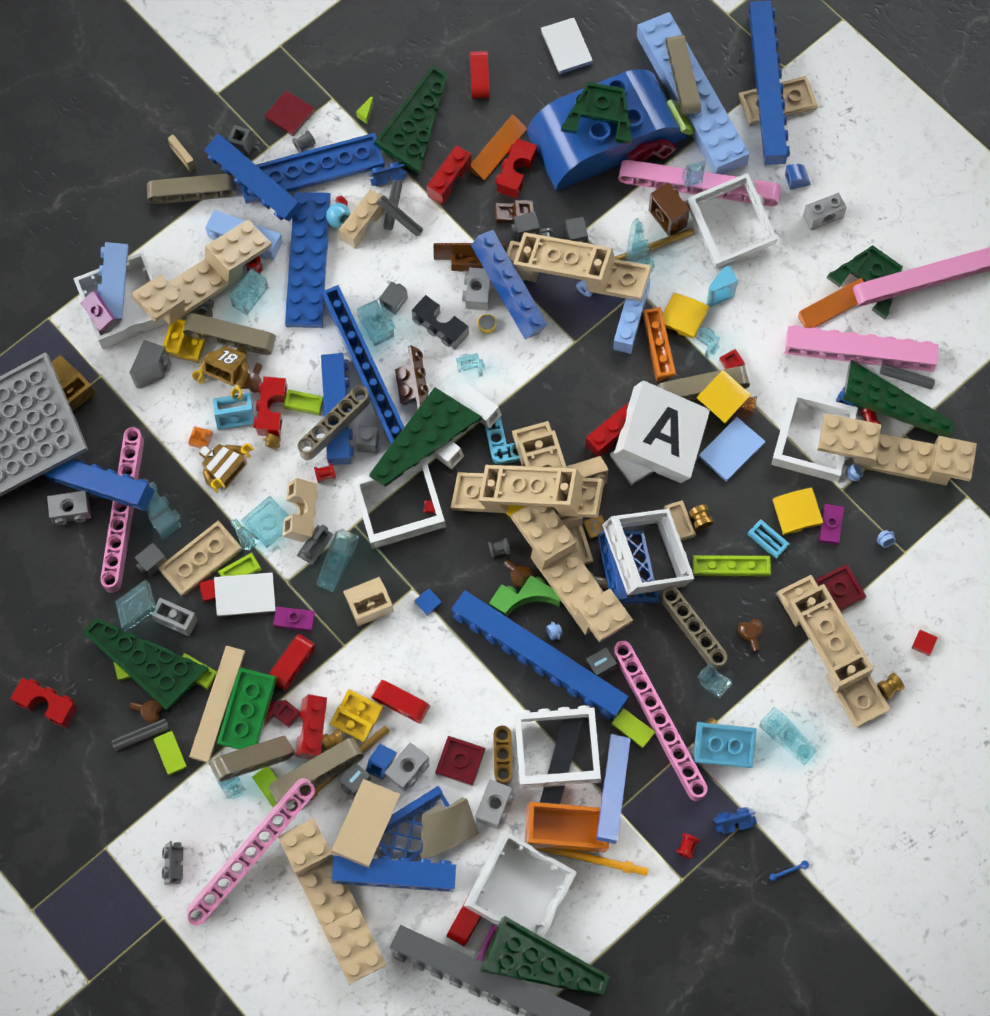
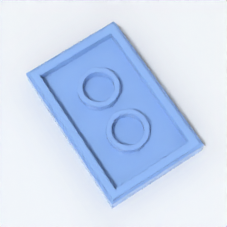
(731, 449)

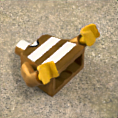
(227, 366)
(223, 464)

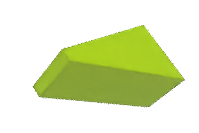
(364, 111)

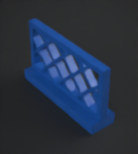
(612, 573)
(407, 812)

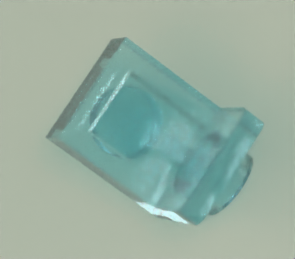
(708, 338)
(468, 362)
(714, 681)

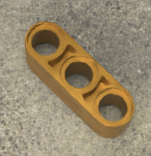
(502, 746)

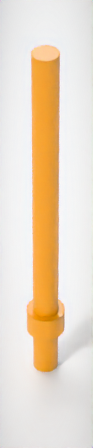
(626, 866)

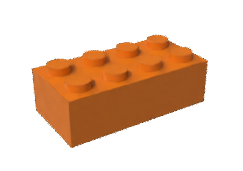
(563, 827)

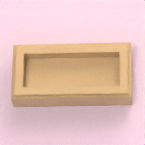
(181, 153)
(681, 520)

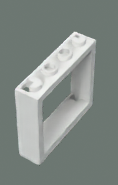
(757, 202)
(801, 465)
(406, 531)
(624, 558)
(560, 779)

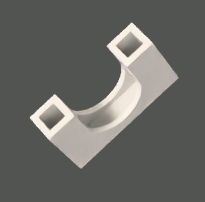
(471, 398)

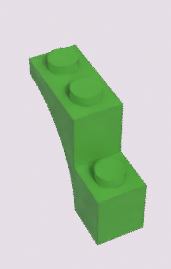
(534, 590)

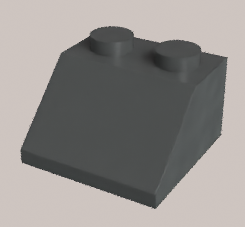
(150, 364)

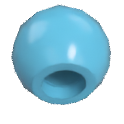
(337, 214)

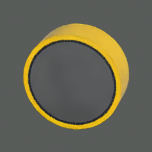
(487, 323)

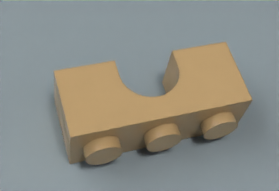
(354, 227)
(303, 495)

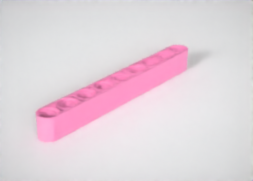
(657, 175)
(922, 277)
(121, 518)
(660, 729)
(249, 860)

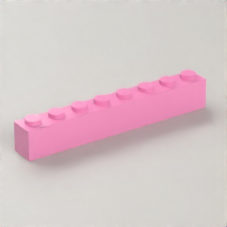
(861, 348)

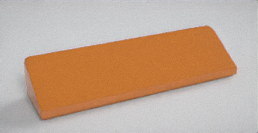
(497, 148)
(829, 306)
(658, 344)

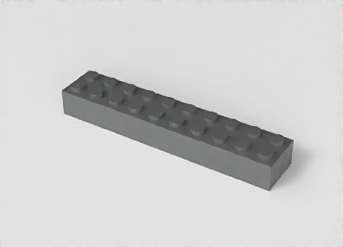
(465, 971)

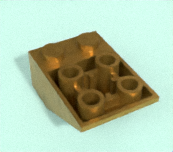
(73, 383)

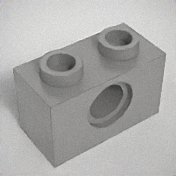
(824, 211)
(477, 299)
(59, 503)
(174, 617)
(409, 755)
(494, 792)

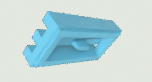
(762, 543)

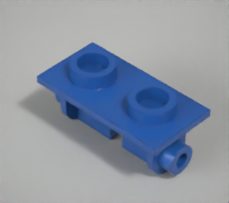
(380, 175)
(742, 817)

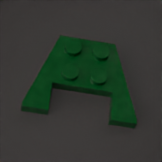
(601, 104)
(869, 266)

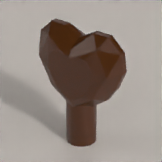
(253, 379)
(519, 574)
(751, 632)
(148, 710)

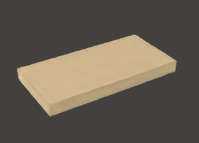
(797, 97)
(200, 558)
(365, 823)

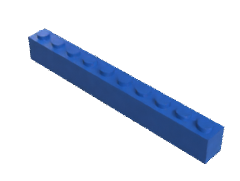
(768, 83)
(363, 362)
(539, 655)

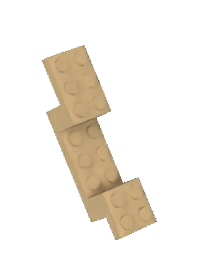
(579, 261)
(206, 279)
(540, 448)
(896, 455)
(528, 486)
(567, 575)
(837, 647)
(332, 902)

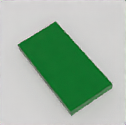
(247, 709)

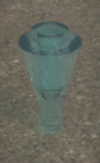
(246, 538)

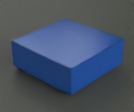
(427, 602)

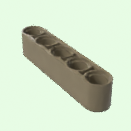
(683, 75)
(191, 188)
(229, 334)
(692, 386)
(332, 431)
(690, 619)
(252, 758)
(319, 768)

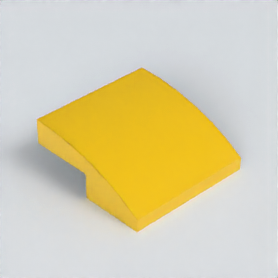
(684, 315)
(181, 345)
(723, 396)
(797, 511)
(356, 715)

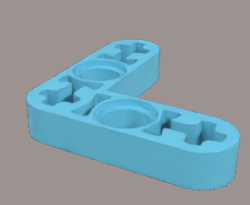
(500, 446)

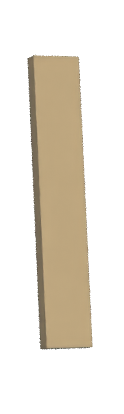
(217, 704)

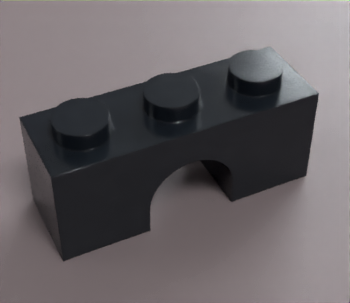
(451, 333)

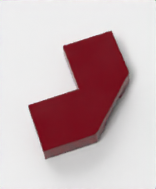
(660, 148)
(283, 711)

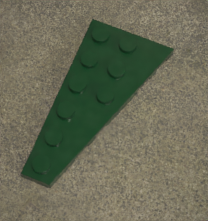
(411, 126)
(879, 395)
(426, 432)
(151, 666)
(531, 958)

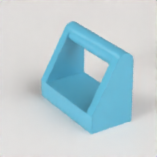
(722, 287)
(233, 416)

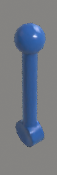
(804, 864)

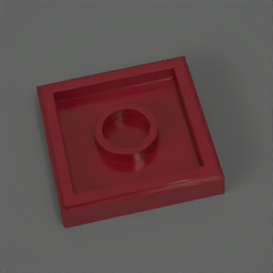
(289, 113)
(842, 587)
(460, 760)

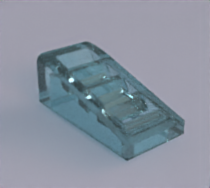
(693, 173)

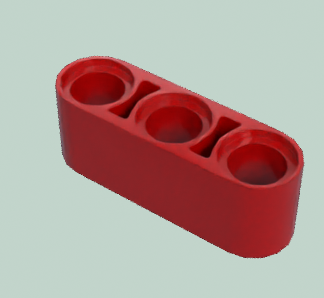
(479, 74)
(292, 661)
(400, 701)
(463, 926)

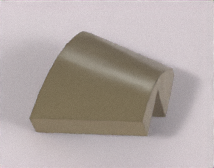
(447, 827)

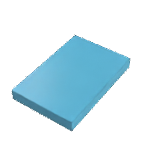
(724, 745)

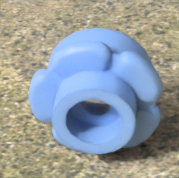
(854, 472)
(886, 539)
(554, 631)

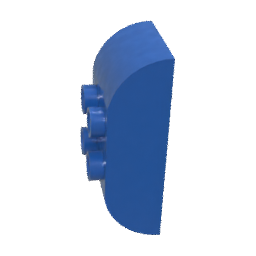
(593, 149)

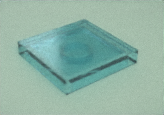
(266, 521)
(135, 605)

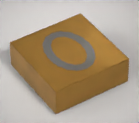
(594, 526)

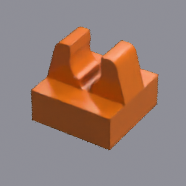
(200, 437)

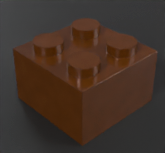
(669, 209)

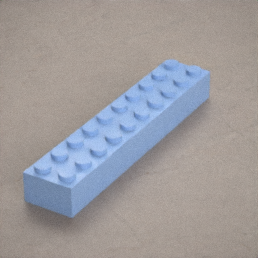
(712, 127)

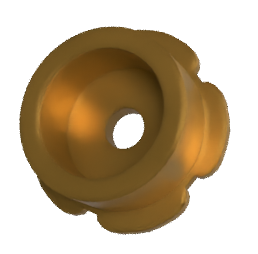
(272, 441)

